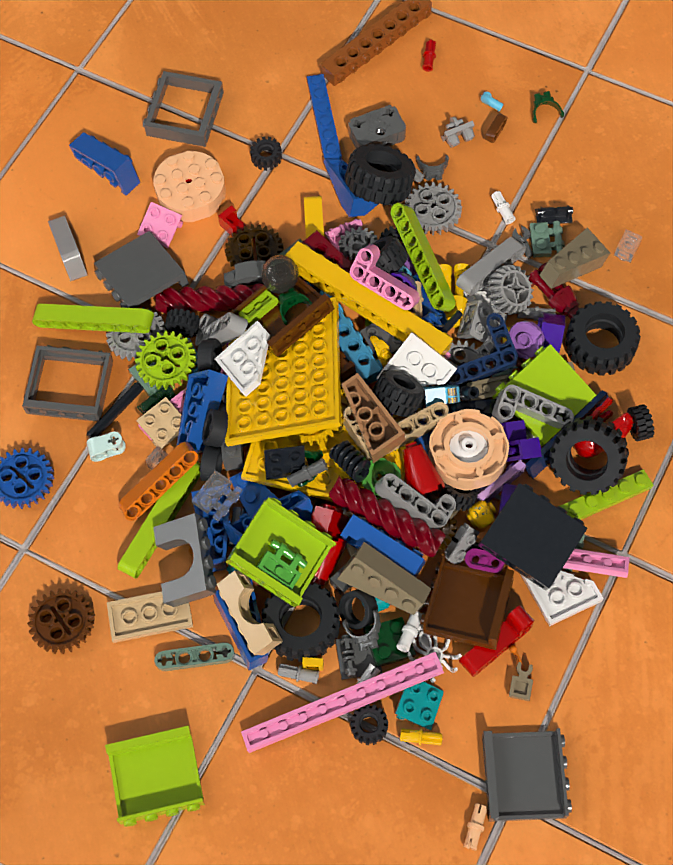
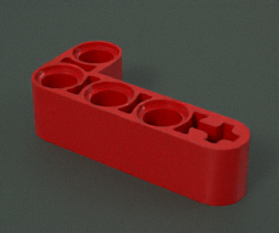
(513, 628)

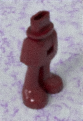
(563, 301)

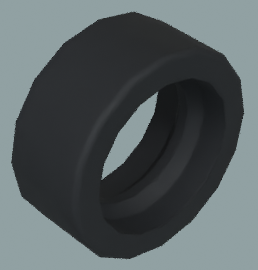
(206, 355)
(215, 428)
(210, 462)
(346, 612)

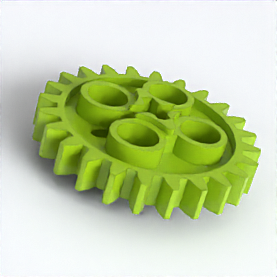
(174, 347)

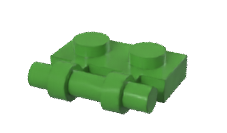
(278, 569)

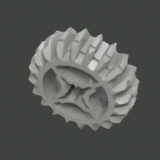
(510, 289)

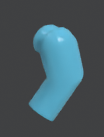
(487, 99)

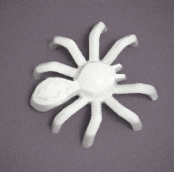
(426, 643)

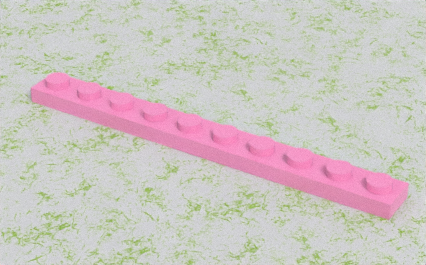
(342, 702)

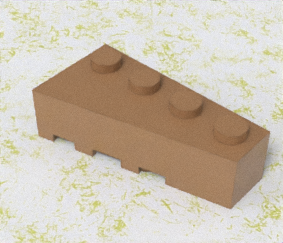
(374, 422)

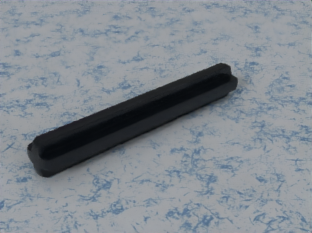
(115, 410)

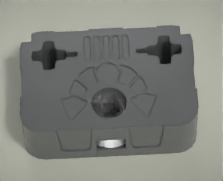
(377, 127)

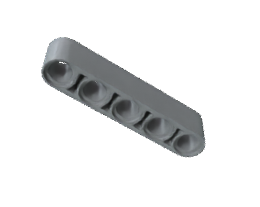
(479, 274)

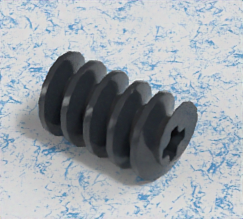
(350, 460)

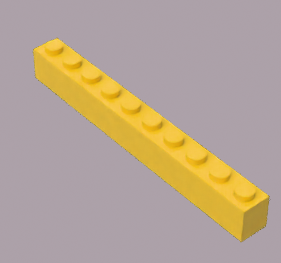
(370, 305)

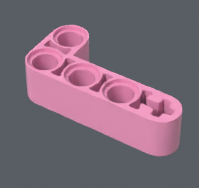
(403, 291)

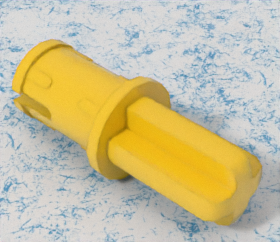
(420, 736)

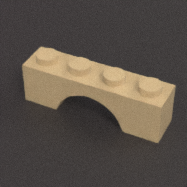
(236, 592)

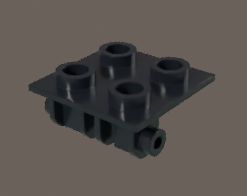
(283, 461)

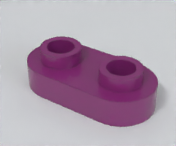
(485, 561)

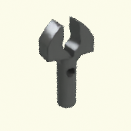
(526, 235)

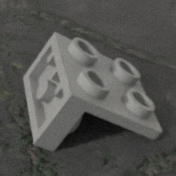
(474, 321)

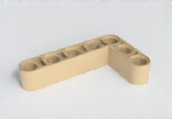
(410, 423)

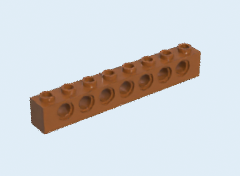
(374, 40)

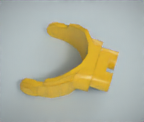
(382, 350)

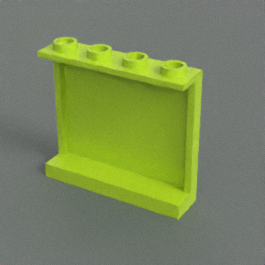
(551, 379)
(284, 526)
(155, 776)

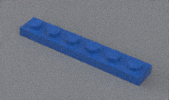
(324, 117)

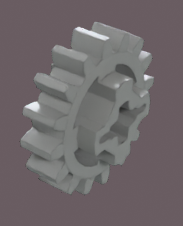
(356, 241)

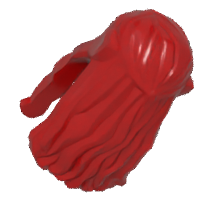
(624, 423)

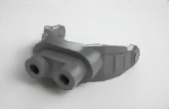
(432, 171)
(369, 639)

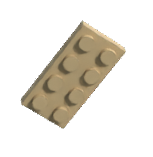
(146, 617)

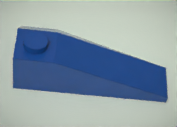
(349, 201)

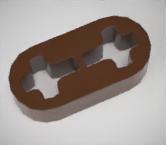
(496, 128)

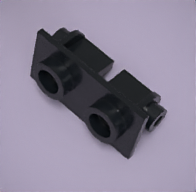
(552, 214)

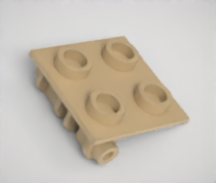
(161, 423)

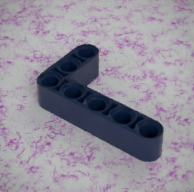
(496, 357)

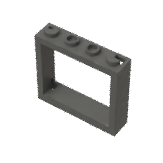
(178, 134)
(64, 410)

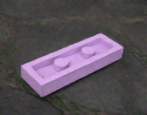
(512, 472)

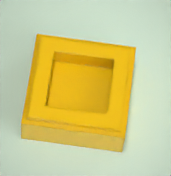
(314, 664)

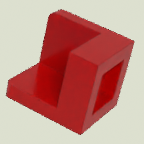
(229, 221)

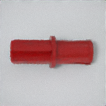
(429, 55)

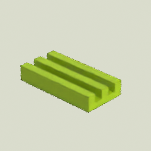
(258, 308)

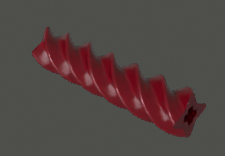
(204, 298)
(381, 513)

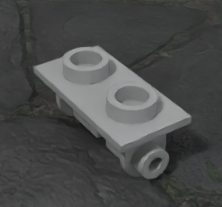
(456, 551)

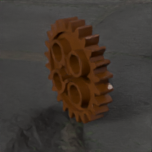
(77, 610)

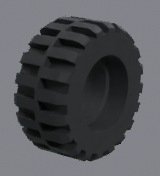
(380, 174)
(602, 317)
(579, 477)
(319, 640)

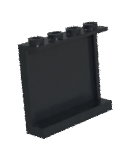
(533, 536)

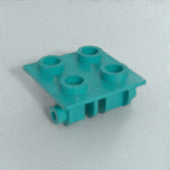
(420, 704)

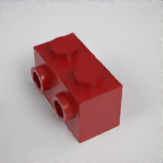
(329, 520)

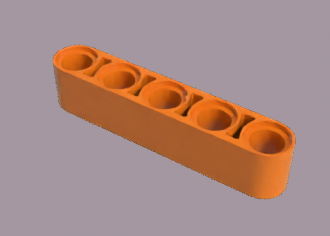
(154, 490)

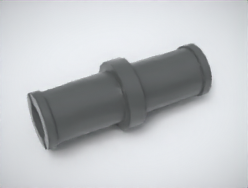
(307, 472)

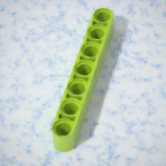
(423, 257)
(93, 318)
(164, 511)

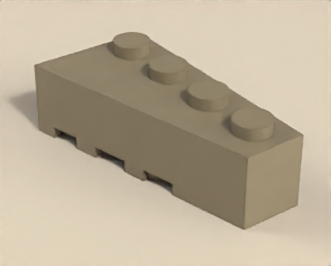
(576, 259)
(384, 579)

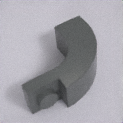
(245, 273)

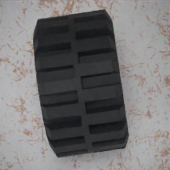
(392, 255)
(398, 392)

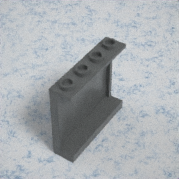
(139, 271)
(525, 776)

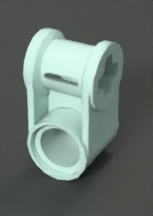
(105, 447)

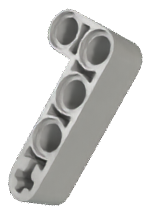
(67, 248)
(222, 329)
(534, 410)
(392, 487)

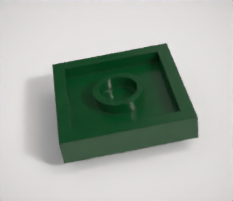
(389, 636)

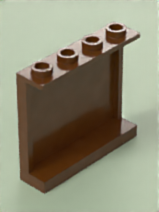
(299, 317)
(467, 604)

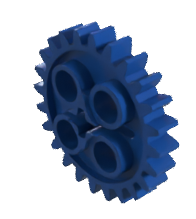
(35, 466)

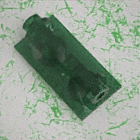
(156, 398)

